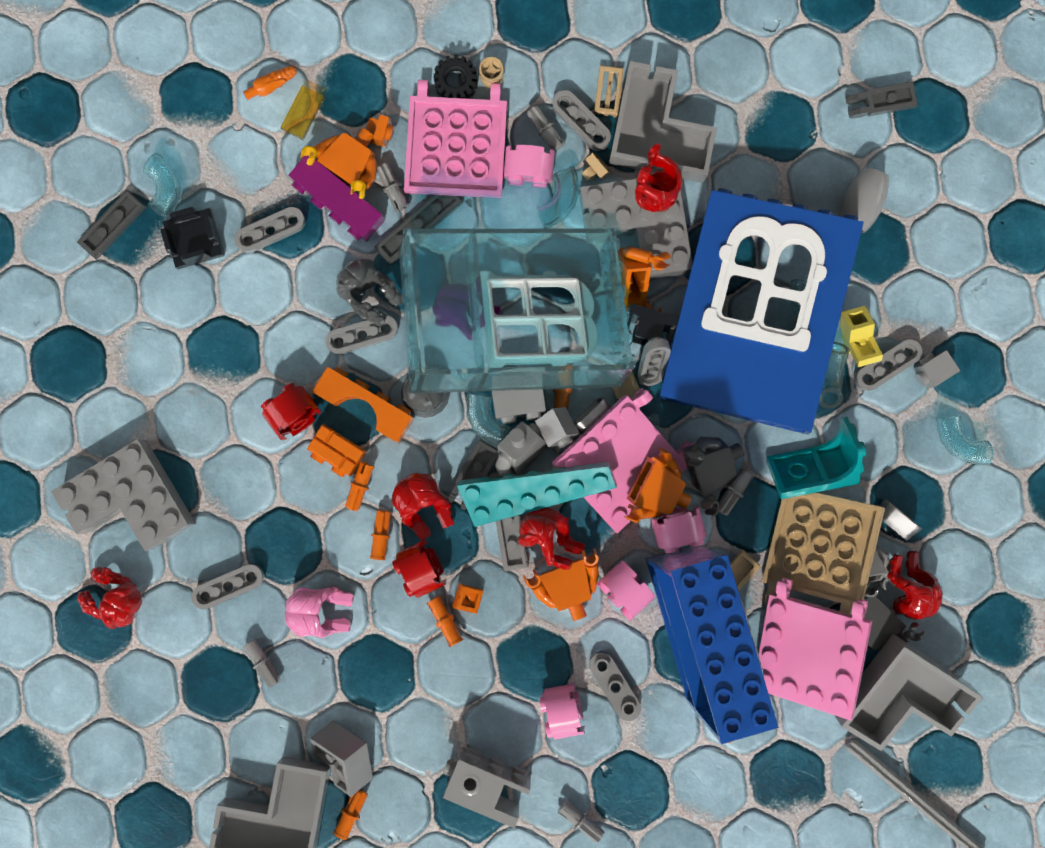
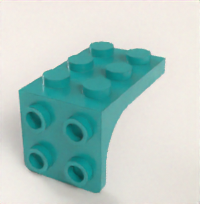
(820, 467)

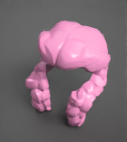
(303, 611)

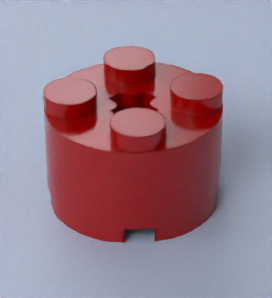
(290, 411)
(419, 569)

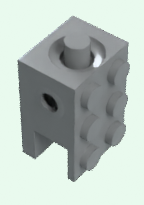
(478, 782)

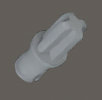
(545, 128)
(392, 187)
(734, 491)
(262, 663)
(581, 821)

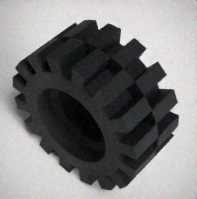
(455, 64)

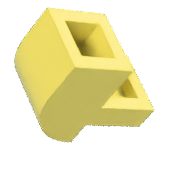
(857, 335)

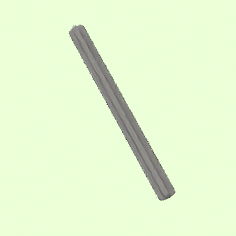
(911, 795)

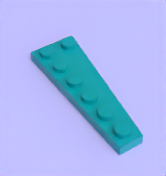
(512, 495)

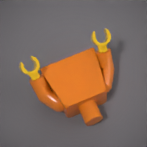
(347, 159)

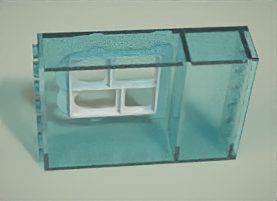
(453, 319)

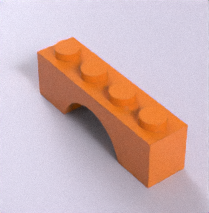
(336, 389)

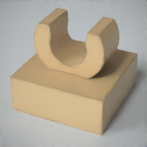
(596, 168)

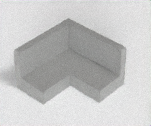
(345, 756)

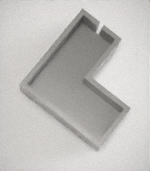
(646, 121)
(658, 232)
(130, 484)
(907, 682)
(289, 819)

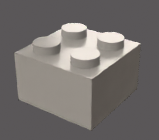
(518, 404)

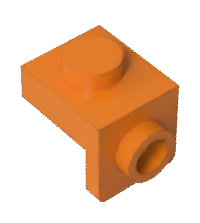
(381, 129)

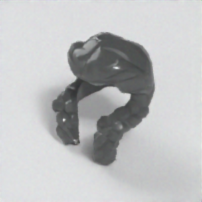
(356, 279)

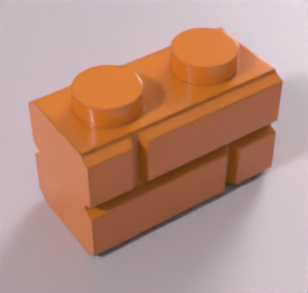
(336, 450)

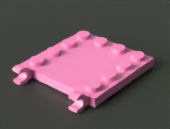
(455, 145)
(625, 441)
(814, 652)

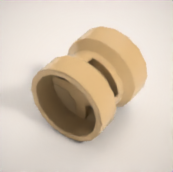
(490, 67)

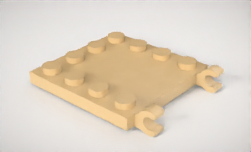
(824, 547)

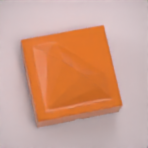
(467, 598)

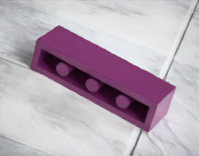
(335, 196)

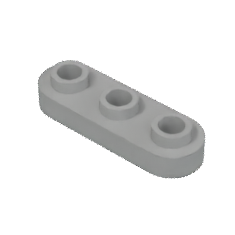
(576, 111)
(259, 229)
(351, 339)
(653, 361)
(897, 361)
(218, 590)
(611, 675)

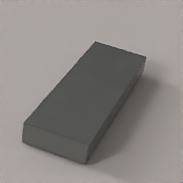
(111, 224)

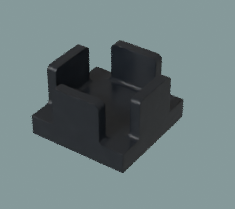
(191, 237)
(651, 324)

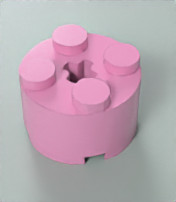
(529, 165)
(679, 529)
(626, 590)
(562, 711)

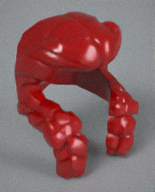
(660, 189)
(416, 493)
(539, 528)
(919, 600)
(118, 604)

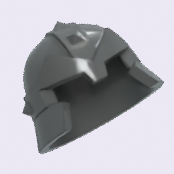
(423, 404)

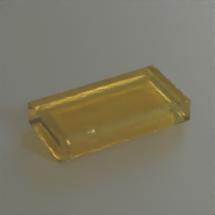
(302, 112)

